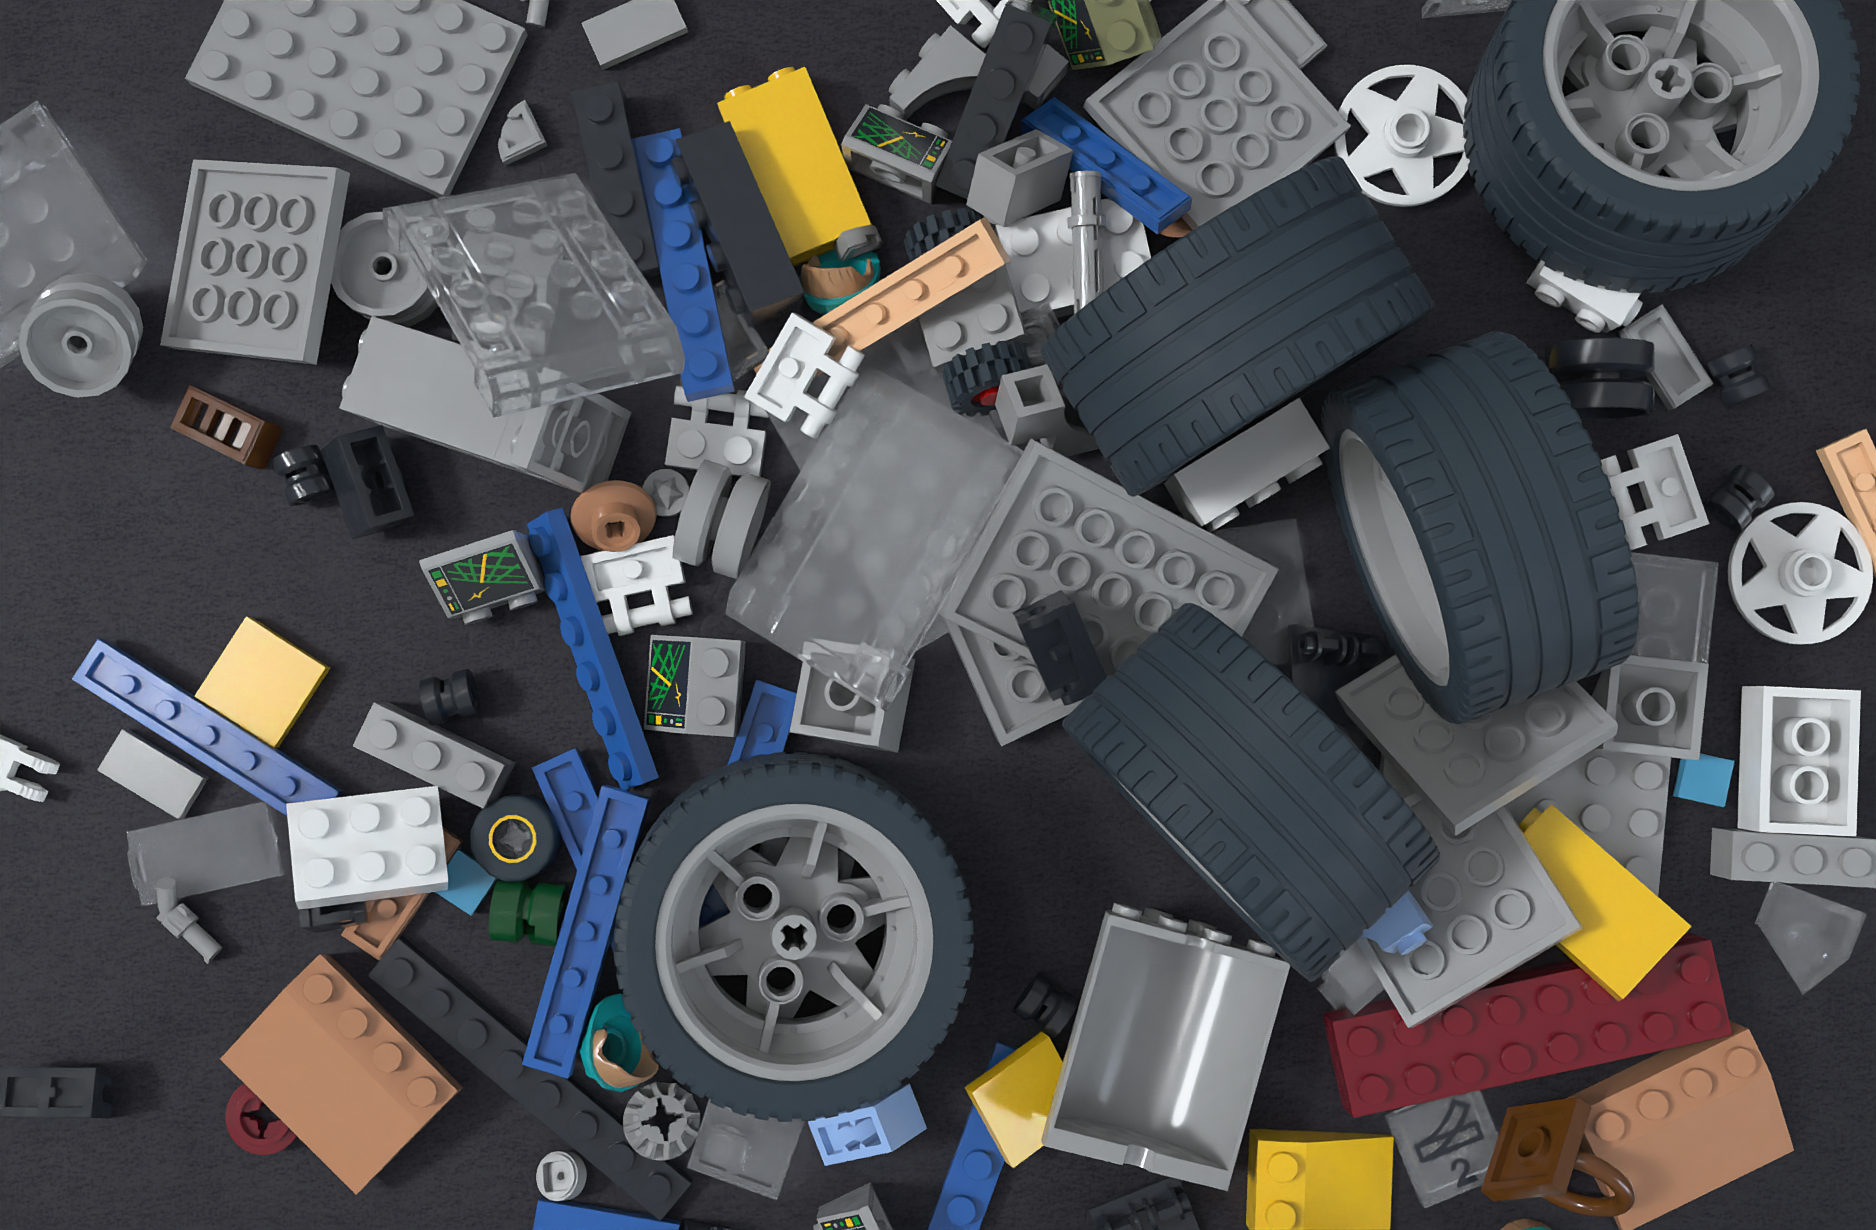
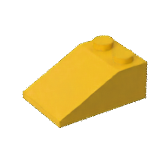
(1319, 1180)

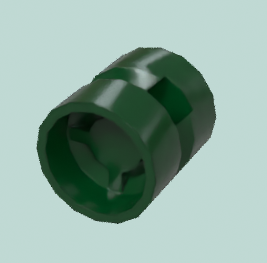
(527, 912)

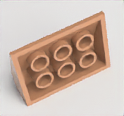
(340, 1072)
(1686, 1122)

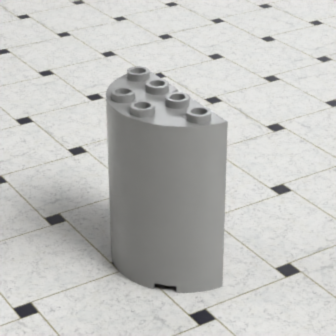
(1166, 1047)

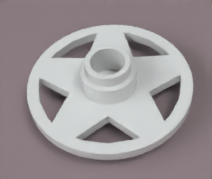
(1404, 135)
(1800, 573)

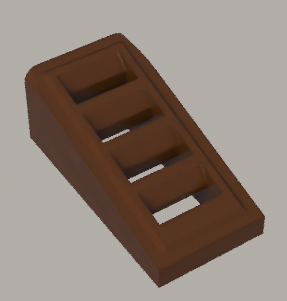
(253, 441)

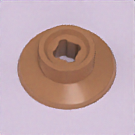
(613, 503)

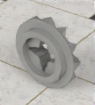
(647, 1139)

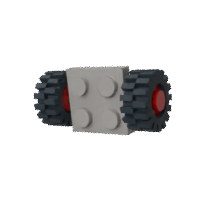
(975, 331)

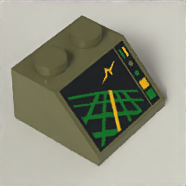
(1105, 30)

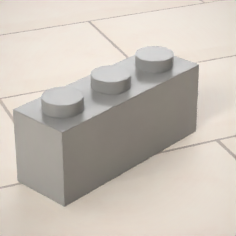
(433, 754)
(1793, 858)

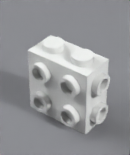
(1595, 307)

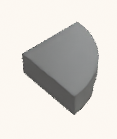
(520, 135)
(857, 242)

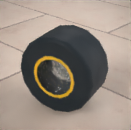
(500, 843)

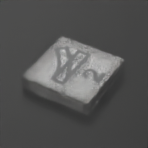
(1445, 1145)

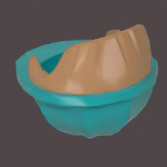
(833, 282)
(613, 1048)

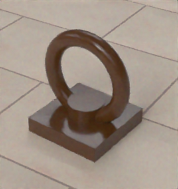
(1538, 1154)

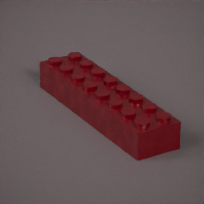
(1523, 1030)

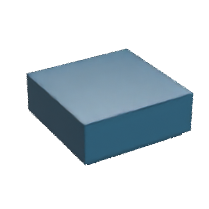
(1704, 780)
(467, 882)

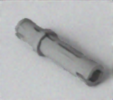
(1086, 228)

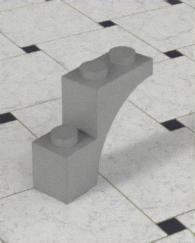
(953, 65)
(1036, 409)

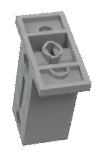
(429, 392)

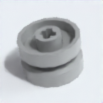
(362, 280)
(81, 335)
(715, 517)

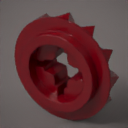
(249, 1130)

